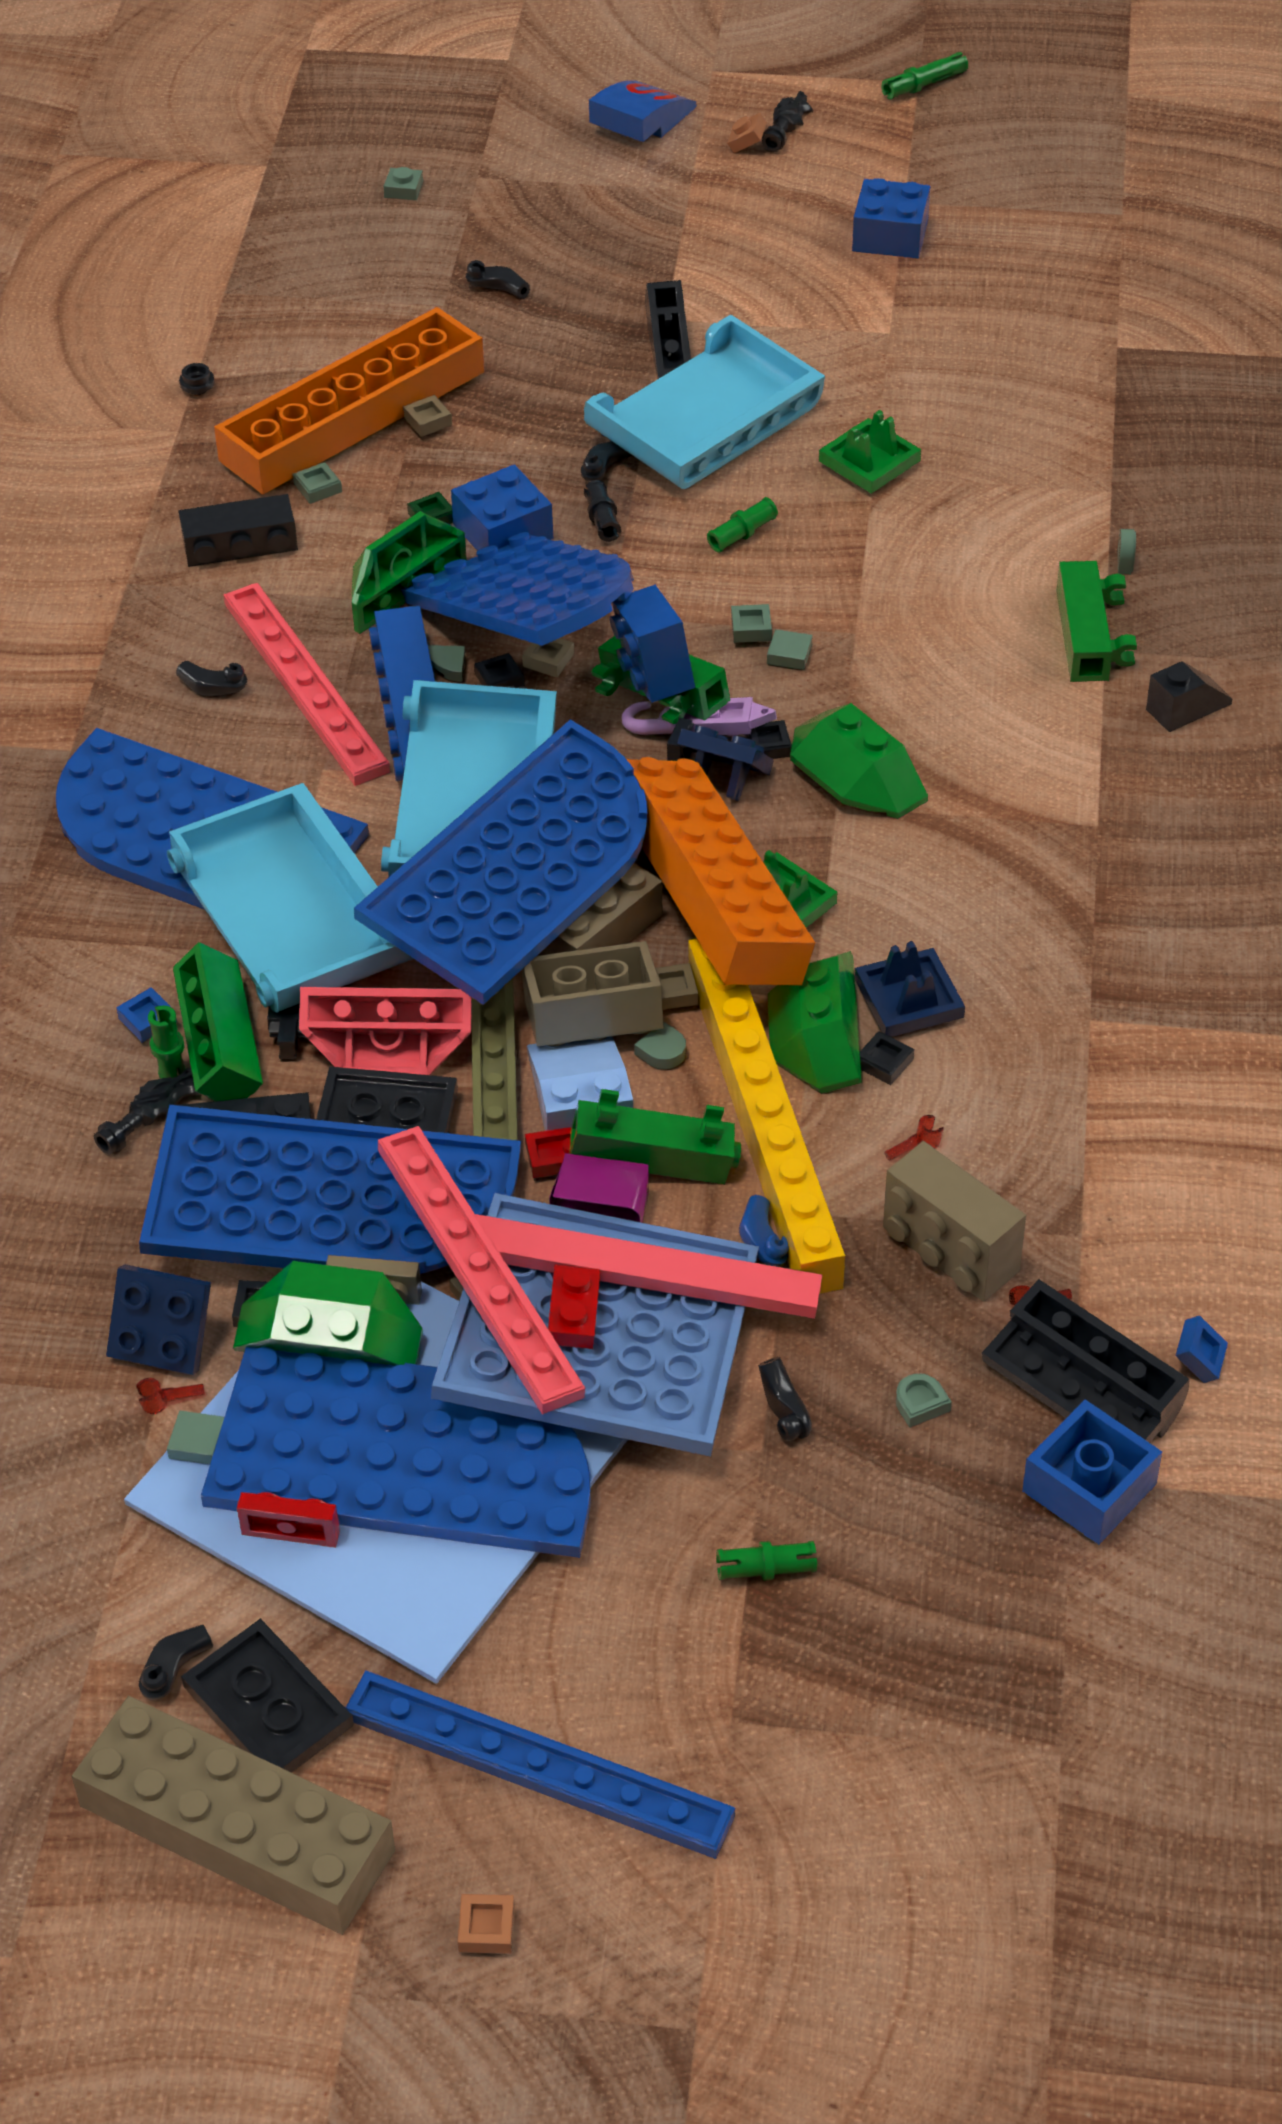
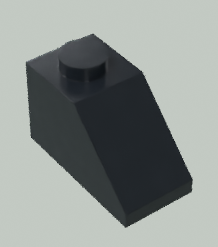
(1183, 696)

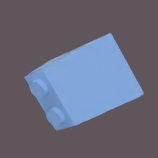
(576, 1073)

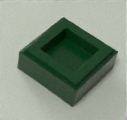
(432, 505)

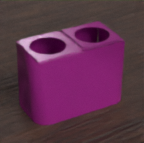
(602, 1187)

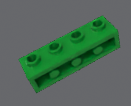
(217, 1025)

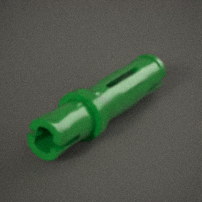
(915, 78)

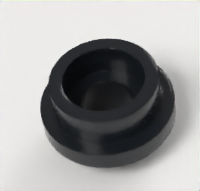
(196, 379)

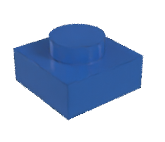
(136, 1010)
(1201, 1349)

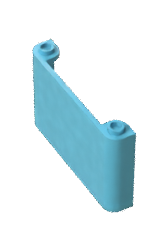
(710, 405)
(458, 750)
(283, 895)

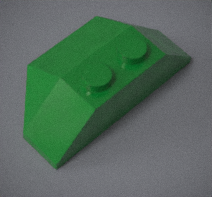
(392, 561)
(858, 762)
(817, 1025)
(331, 1315)

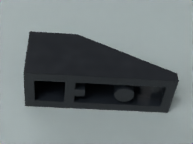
(667, 325)

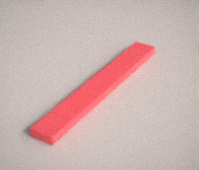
(307, 684)
(657, 1267)
(481, 1270)

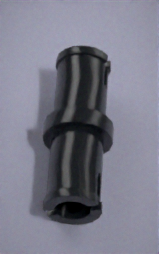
(602, 511)

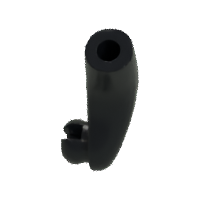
(497, 278)
(600, 458)
(212, 682)
(784, 1400)
(168, 1658)

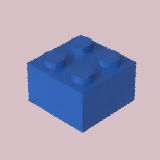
(891, 218)
(500, 508)
(652, 644)
(1091, 1471)

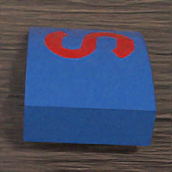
(638, 109)

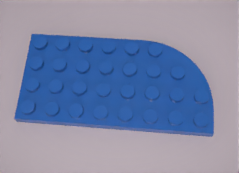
(526, 588)
(126, 798)
(515, 864)
(301, 1190)
(396, 1456)

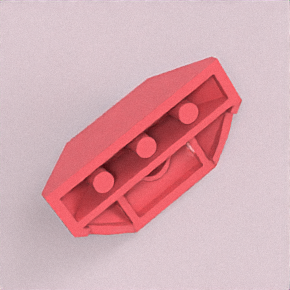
(385, 1026)

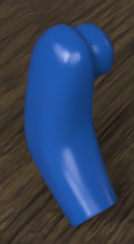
(756, 1231)

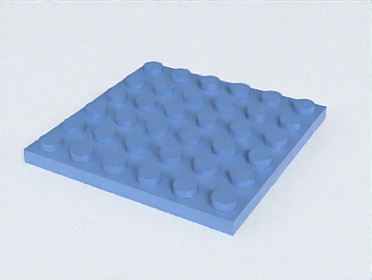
(655, 1354)

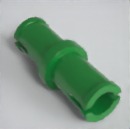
(742, 524)
(166, 1042)
(766, 1560)

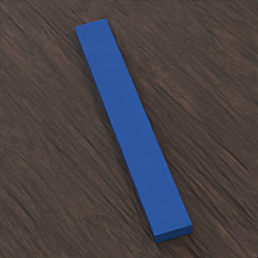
(541, 1764)

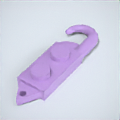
(732, 719)

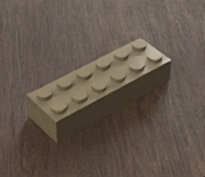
(235, 1814)

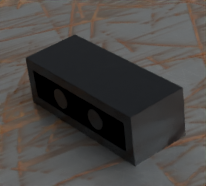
(238, 530)

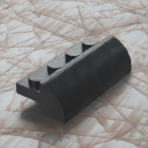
(1075, 1357)

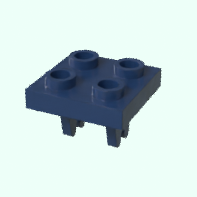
(739, 752)
(909, 991)
(158, 1319)

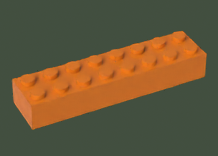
(348, 400)
(719, 878)

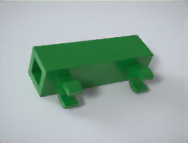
(1085, 621)
(704, 700)
(665, 1142)

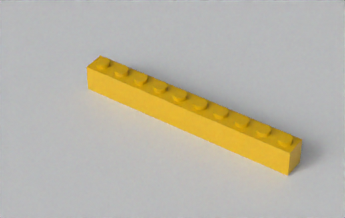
(768, 1124)

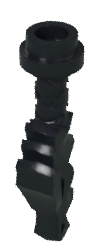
(785, 117)
(147, 1106)

